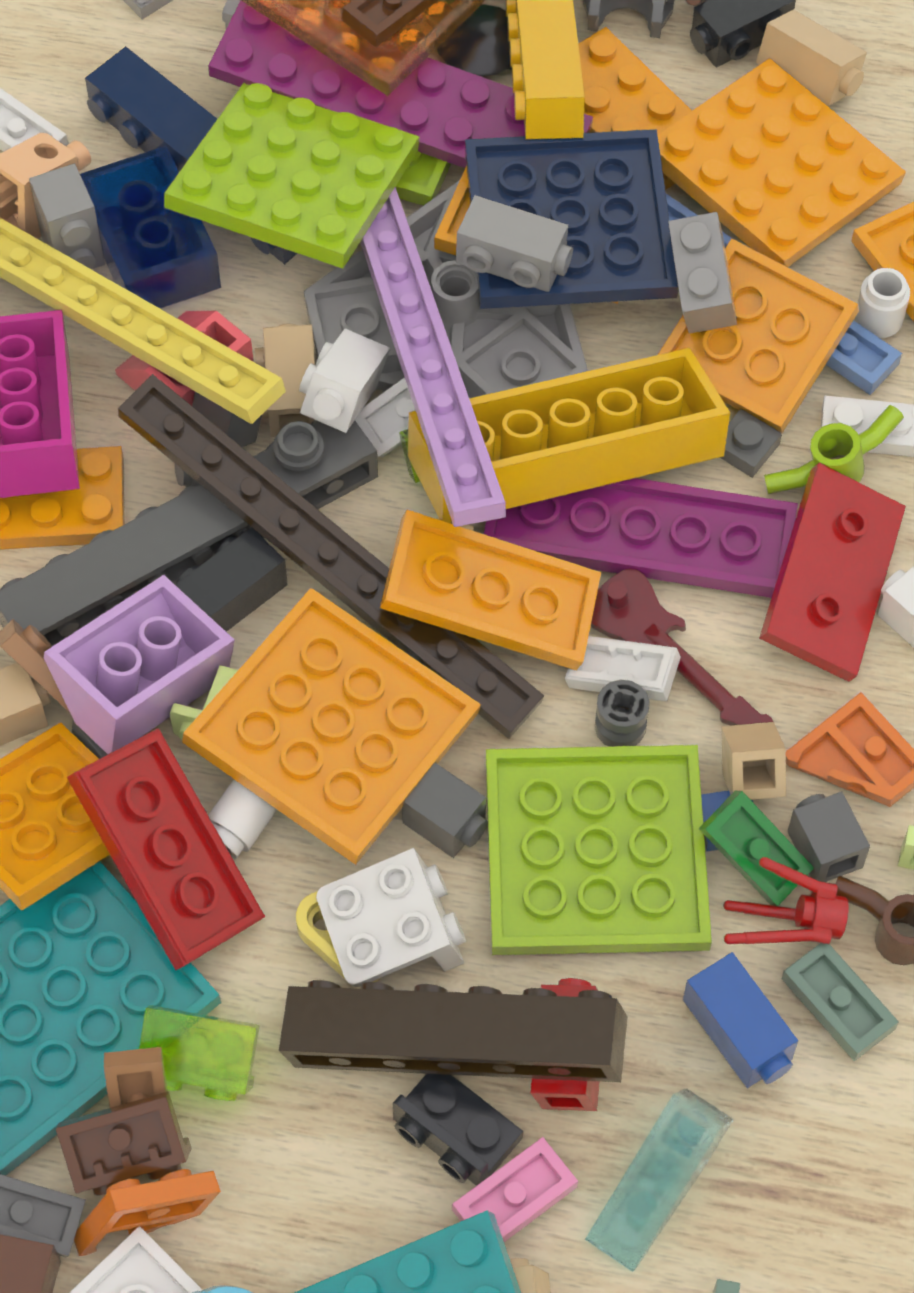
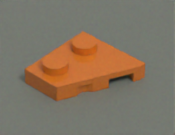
(858, 753)
(147, 1205)

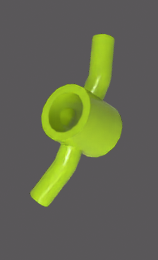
(838, 440)

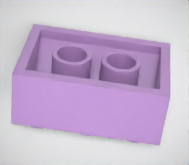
(137, 663)

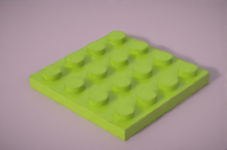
(292, 174)
(596, 850)

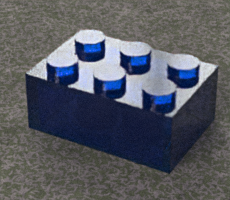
(147, 246)

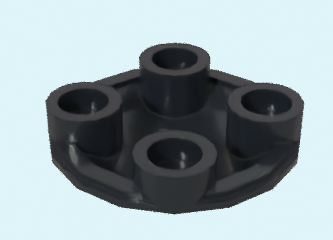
(479, 43)

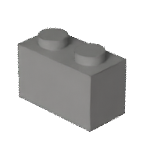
(67, 215)
(702, 272)

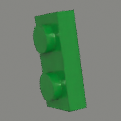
(748, 835)

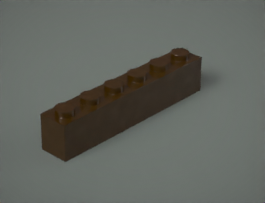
(455, 1031)

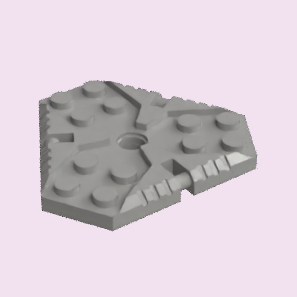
(491, 346)

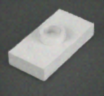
(613, 660)

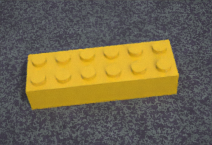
(590, 429)

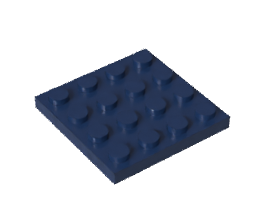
(606, 193)

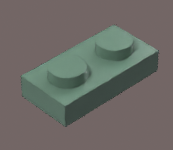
(840, 1000)

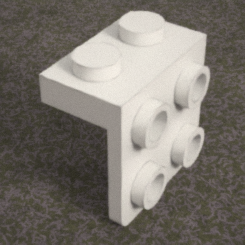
(390, 919)

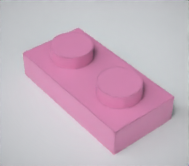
(520, 1189)

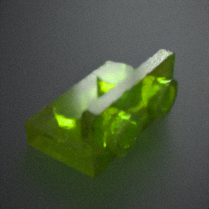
(202, 1050)

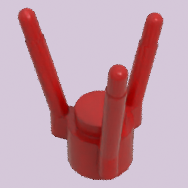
(820, 913)

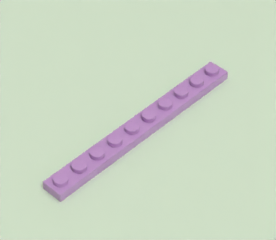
(431, 370)

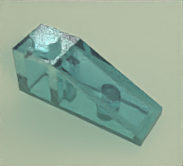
(659, 1177)

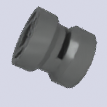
(618, 725)

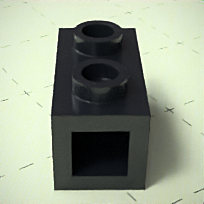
(733, 27)
(235, 579)

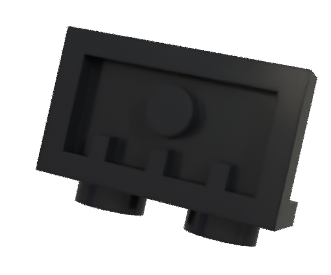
(456, 1126)

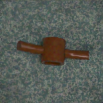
(890, 944)

